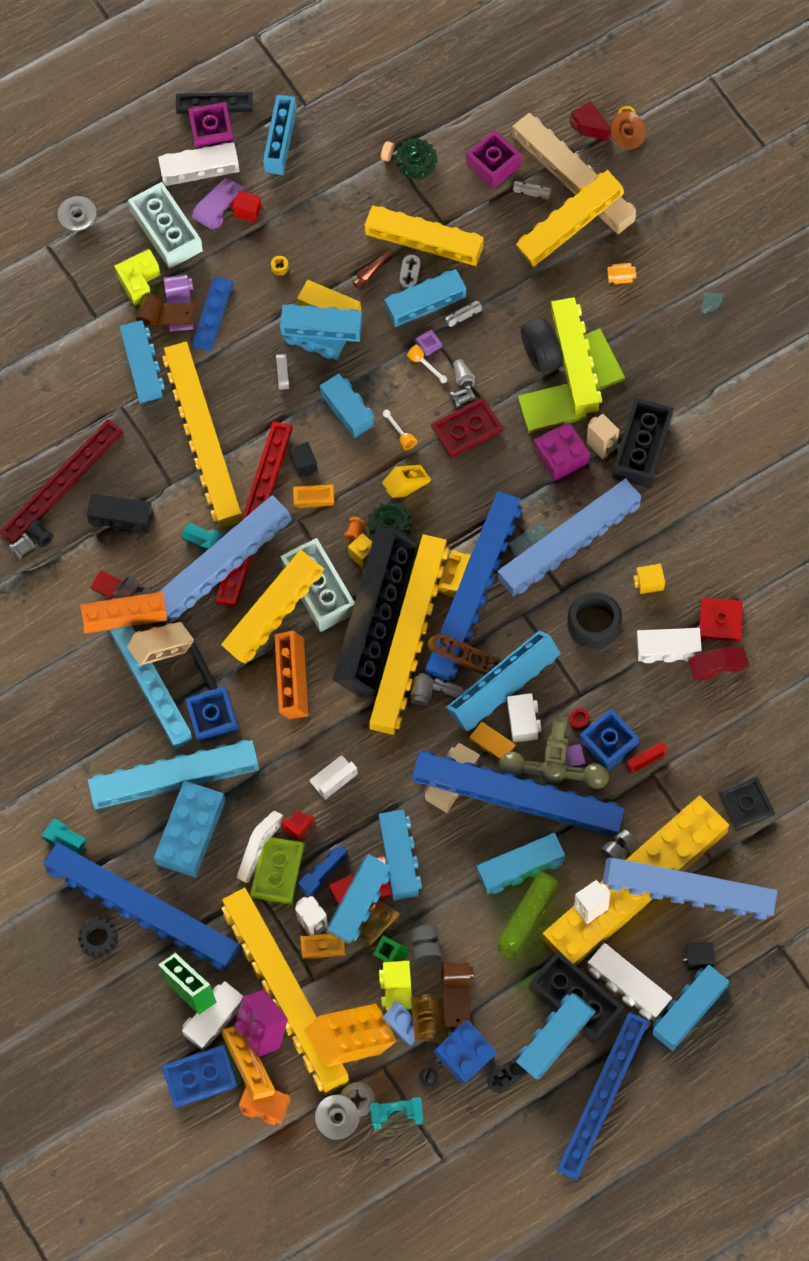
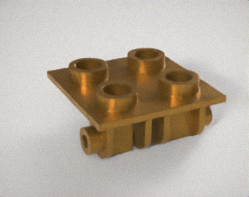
(379, 921)
(428, 1019)

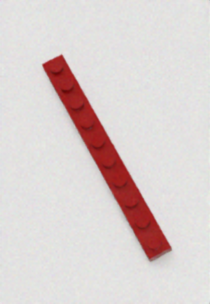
(260, 491)

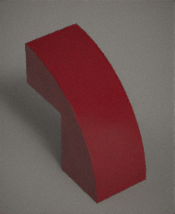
(718, 660)

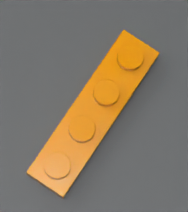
(248, 1065)

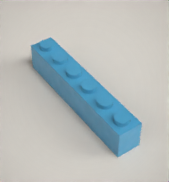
(503, 681)

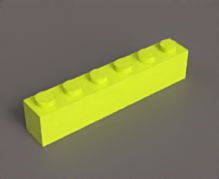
(575, 356)

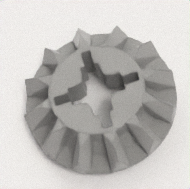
(364, 1092)

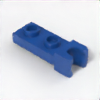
(310, 883)

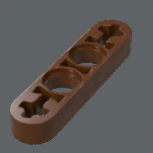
(466, 653)

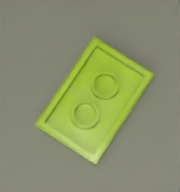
(604, 361)
(548, 408)
(278, 870)

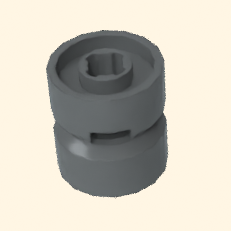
(129, 587)
(622, 847)
(425, 942)

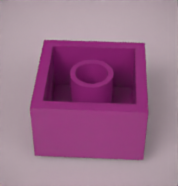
(210, 125)
(493, 159)
(561, 451)
(260, 1023)

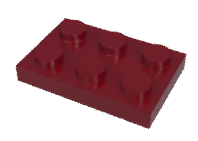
(467, 427)

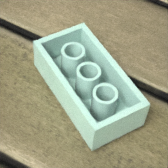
(165, 225)
(328, 597)

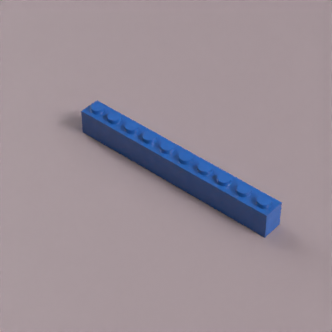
(476, 581)
(517, 793)
(142, 907)

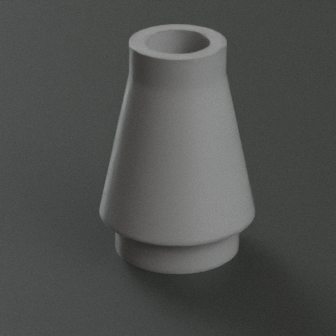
(463, 374)

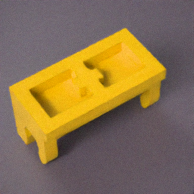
(453, 573)

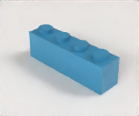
(280, 134)
(425, 297)
(321, 322)
(141, 361)
(399, 855)
(520, 864)
(358, 898)
(690, 1007)
(555, 1036)

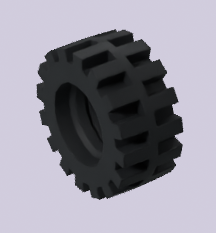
(88, 929)

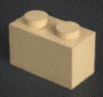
(602, 436)

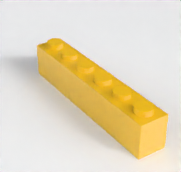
(570, 218)
(424, 235)
(273, 607)

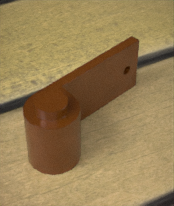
(156, 313)
(455, 992)

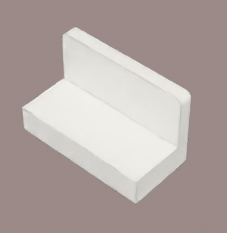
(334, 777)

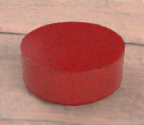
(579, 719)

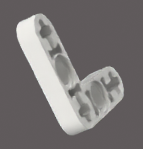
(260, 835)

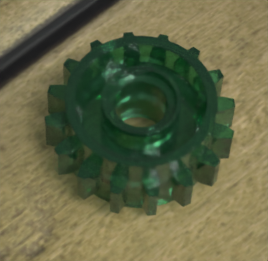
(416, 167)
(387, 513)

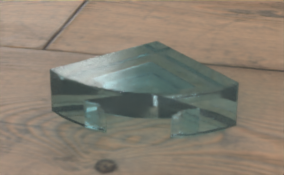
(711, 301)

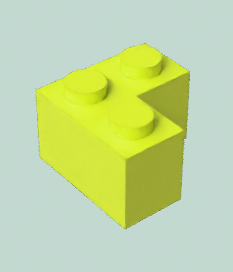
(135, 274)
(397, 984)

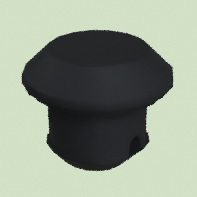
(428, 1077)

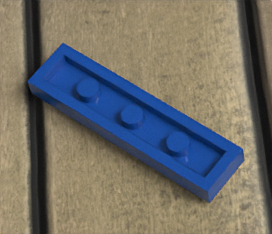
(212, 314)

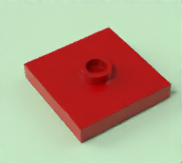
(720, 619)

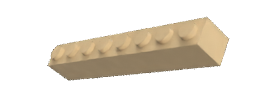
(568, 167)

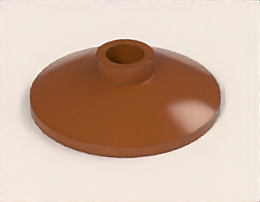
(634, 127)

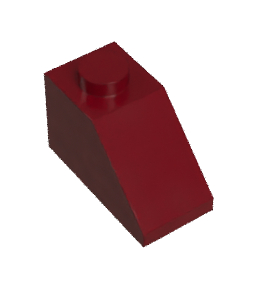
(590, 122)

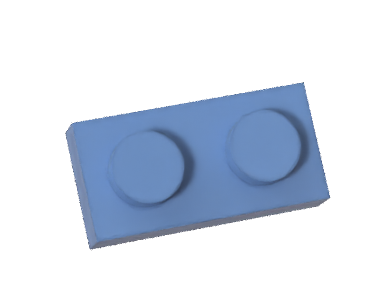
(401, 1022)

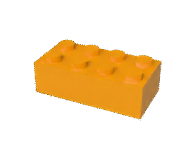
(350, 1035)

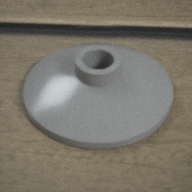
(75, 207)
(326, 1119)

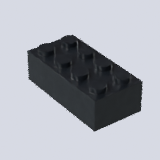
(643, 442)
(563, 978)

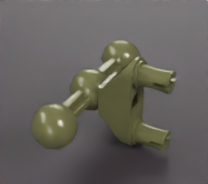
(554, 767)

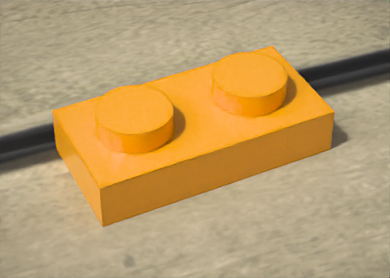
(321, 946)

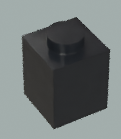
(303, 459)
(698, 955)

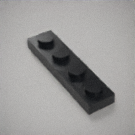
(234, 100)

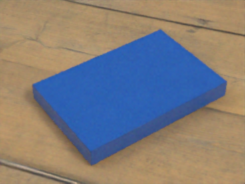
(199, 1076)

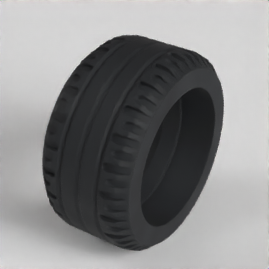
(541, 345)
(600, 601)

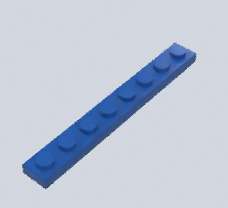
(602, 1096)

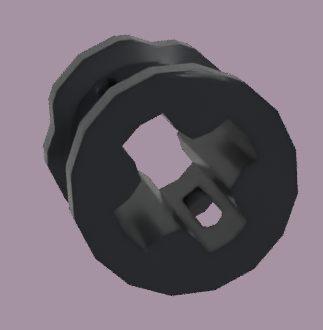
(40, 533)

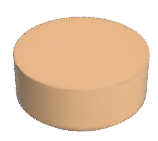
(387, 151)

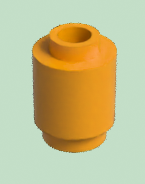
(621, 273)

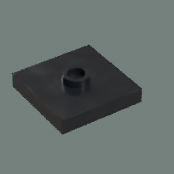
(746, 803)

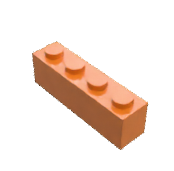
(123, 612)
(291, 675)

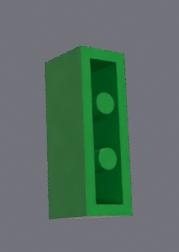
(187, 983)

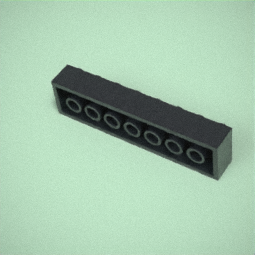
(376, 612)

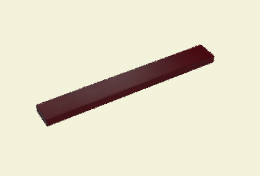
(61, 481)

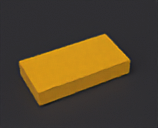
(313, 496)
(491, 741)

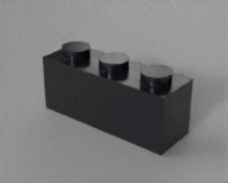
(119, 513)

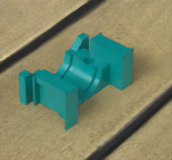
(411, 1108)

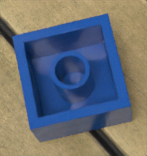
(212, 714)
(609, 740)
(464, 1052)

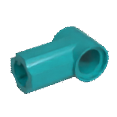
(200, 537)
(59, 832)

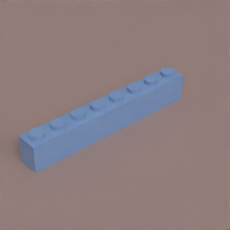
(569, 537)
(224, 557)
(689, 887)

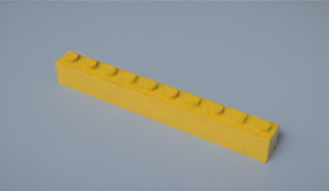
(203, 435)
(408, 635)

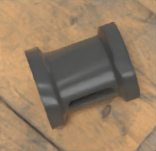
(462, 396)
(21, 546)

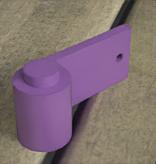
(211, 208)
(178, 291)

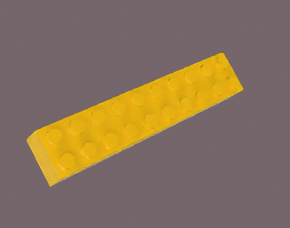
(672, 847)
(280, 985)

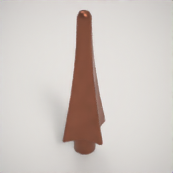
(365, 275)

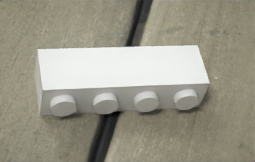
(198, 164)
(629, 983)

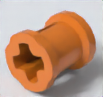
(355, 529)

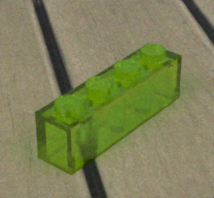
(527, 915)

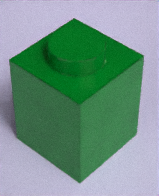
(390, 950)

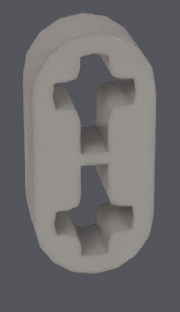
(405, 272)
(282, 370)

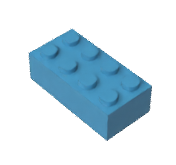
(189, 829)

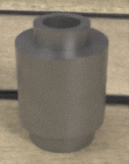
(422, 689)

